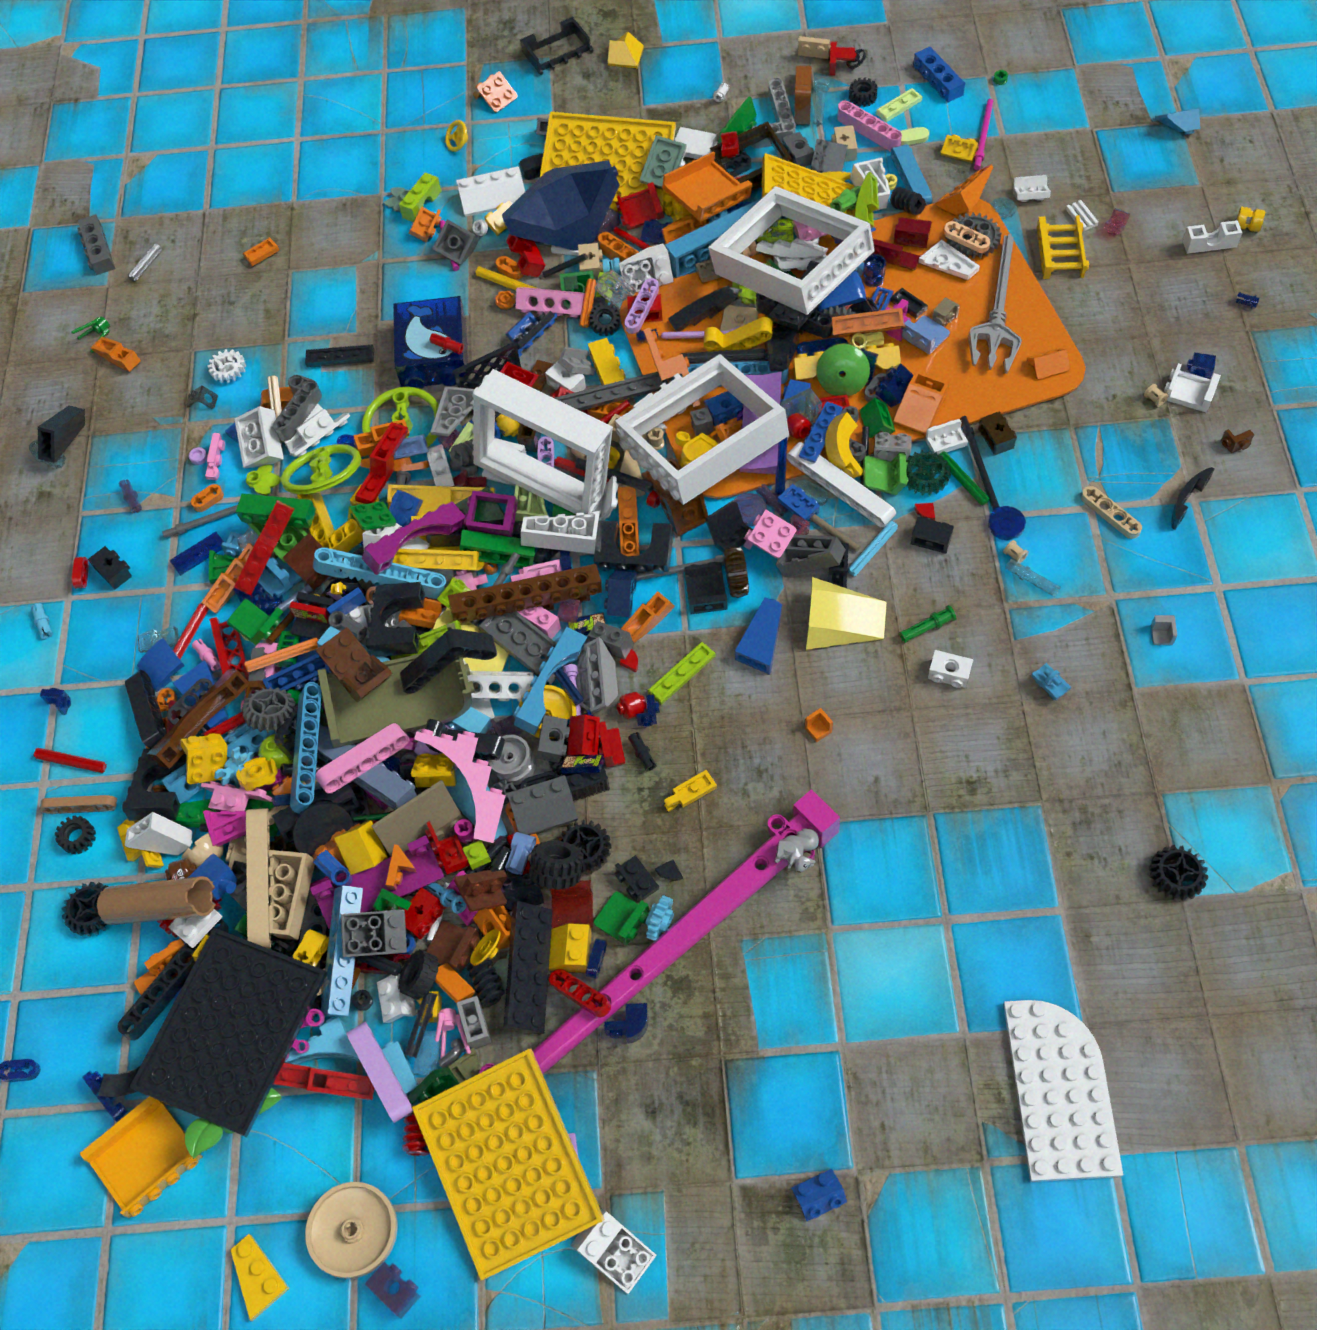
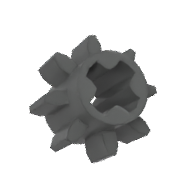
(505, 787)

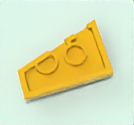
(257, 1277)

